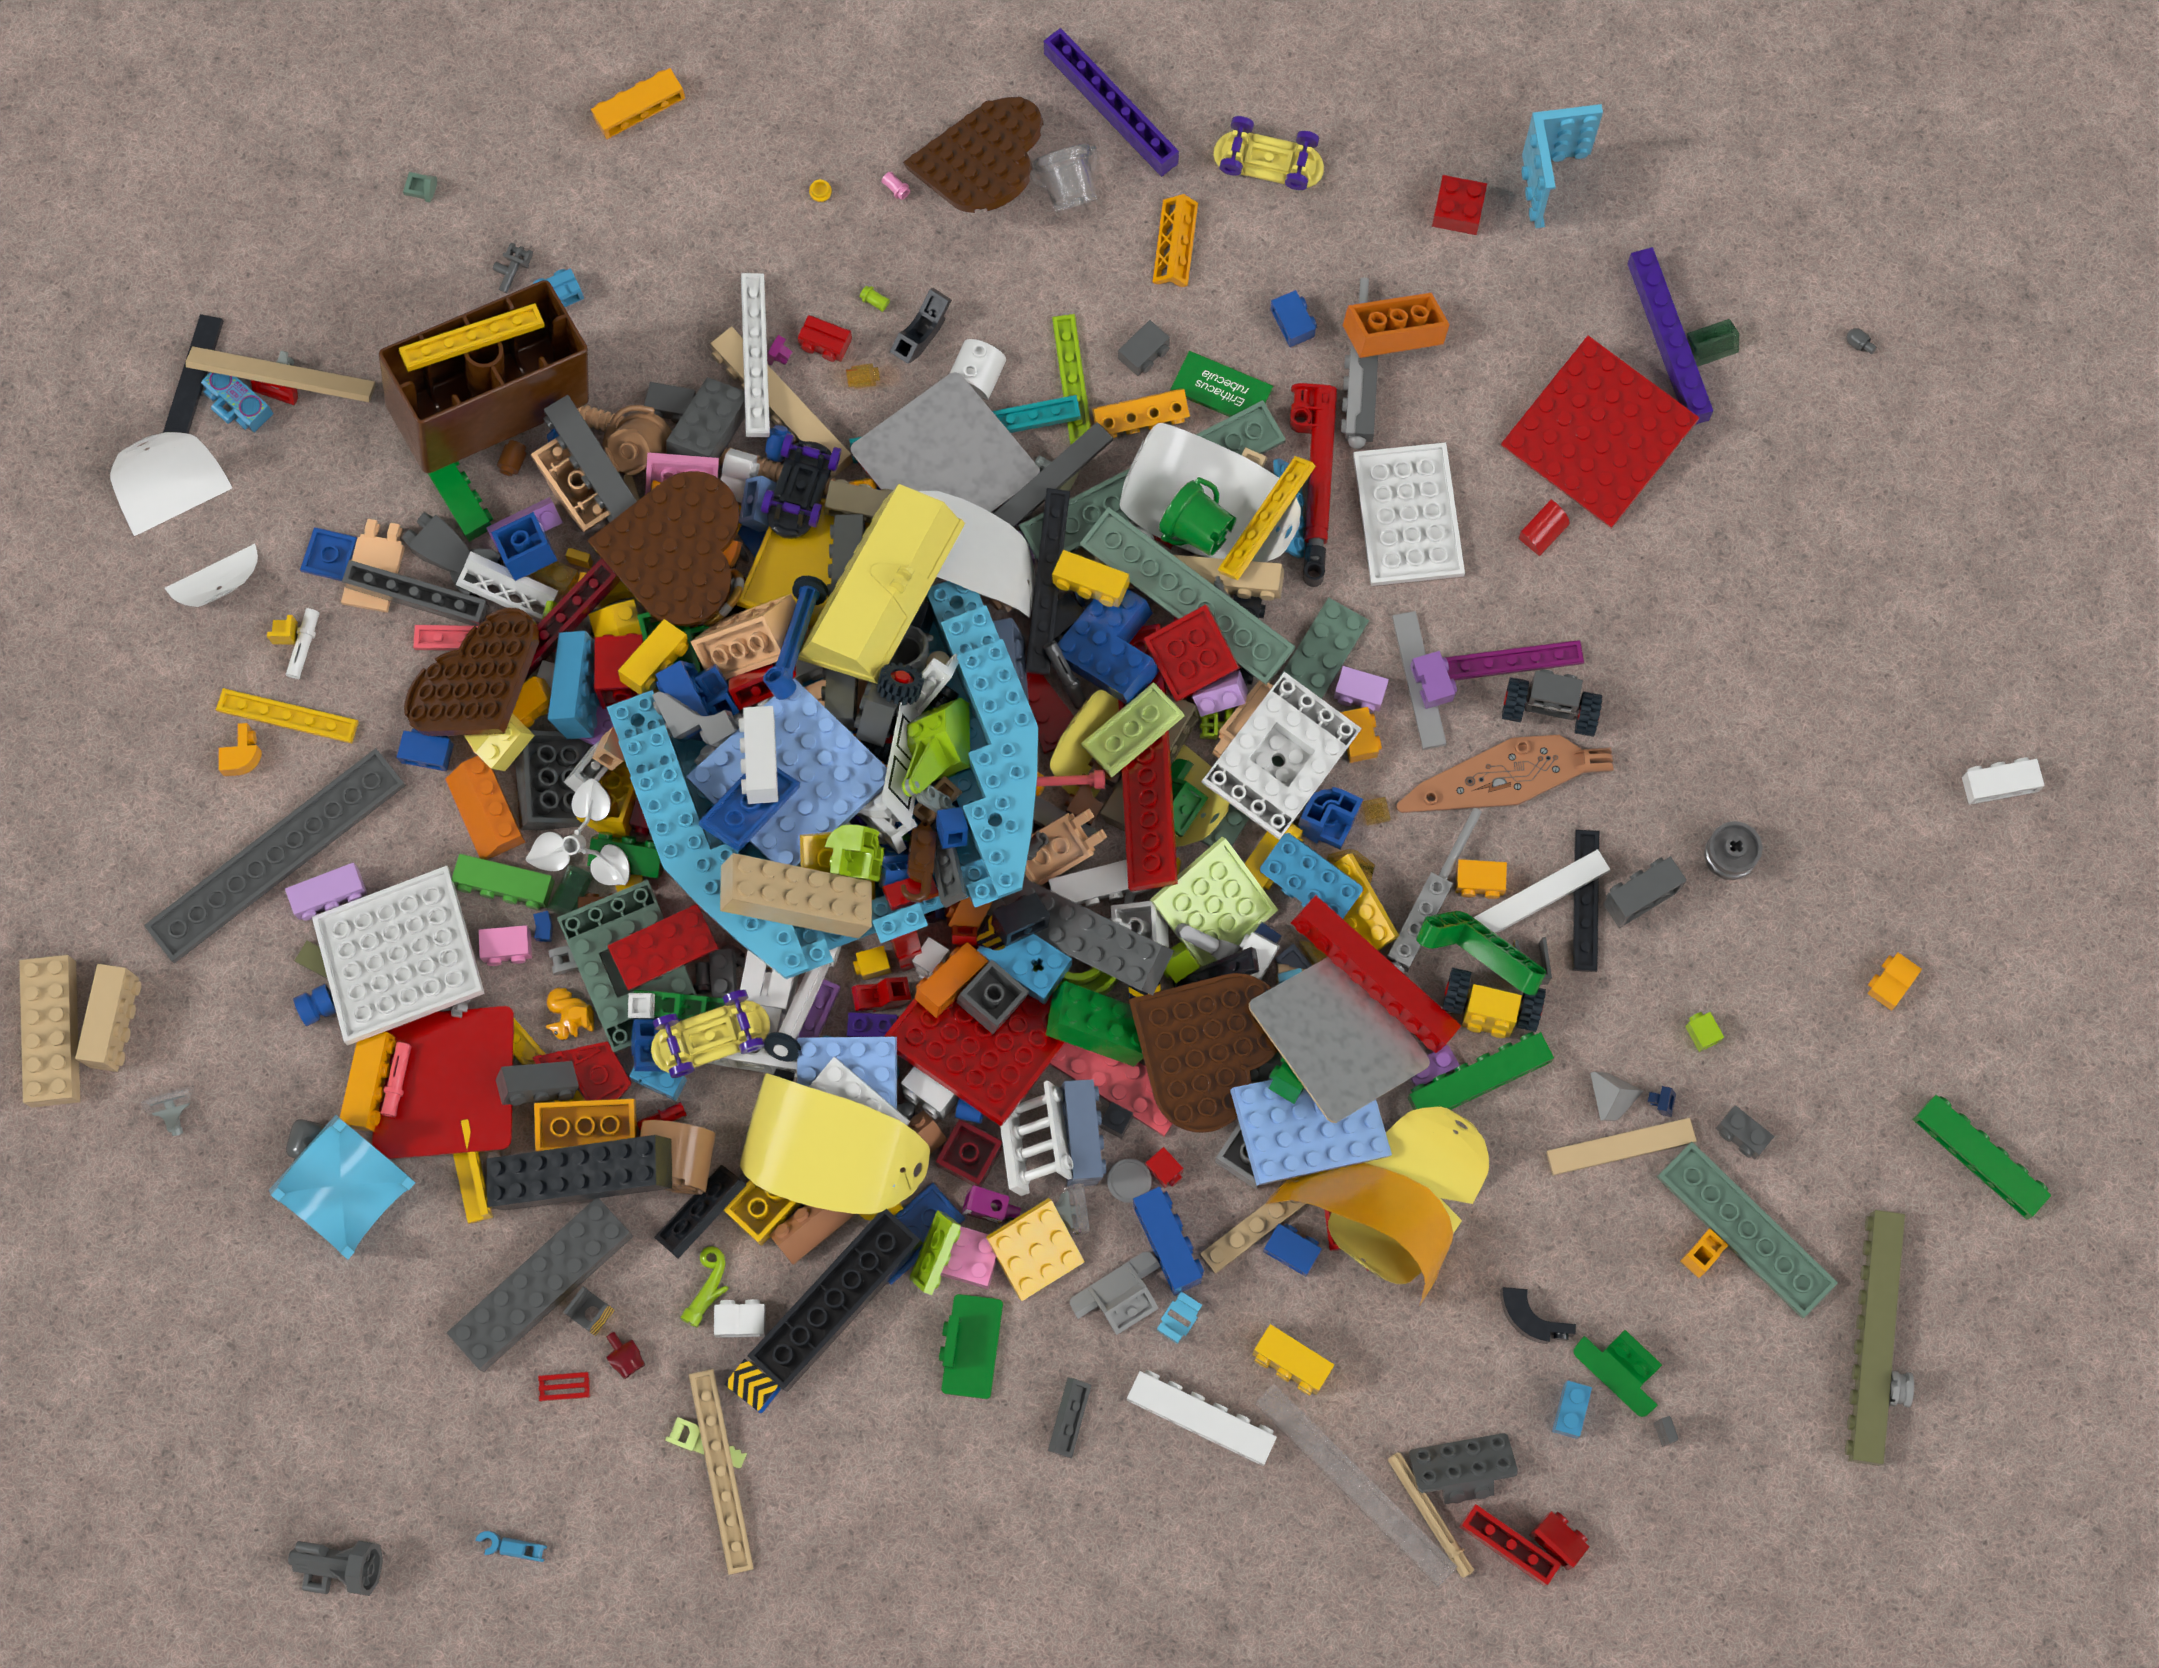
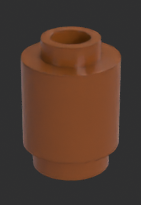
(511, 458)

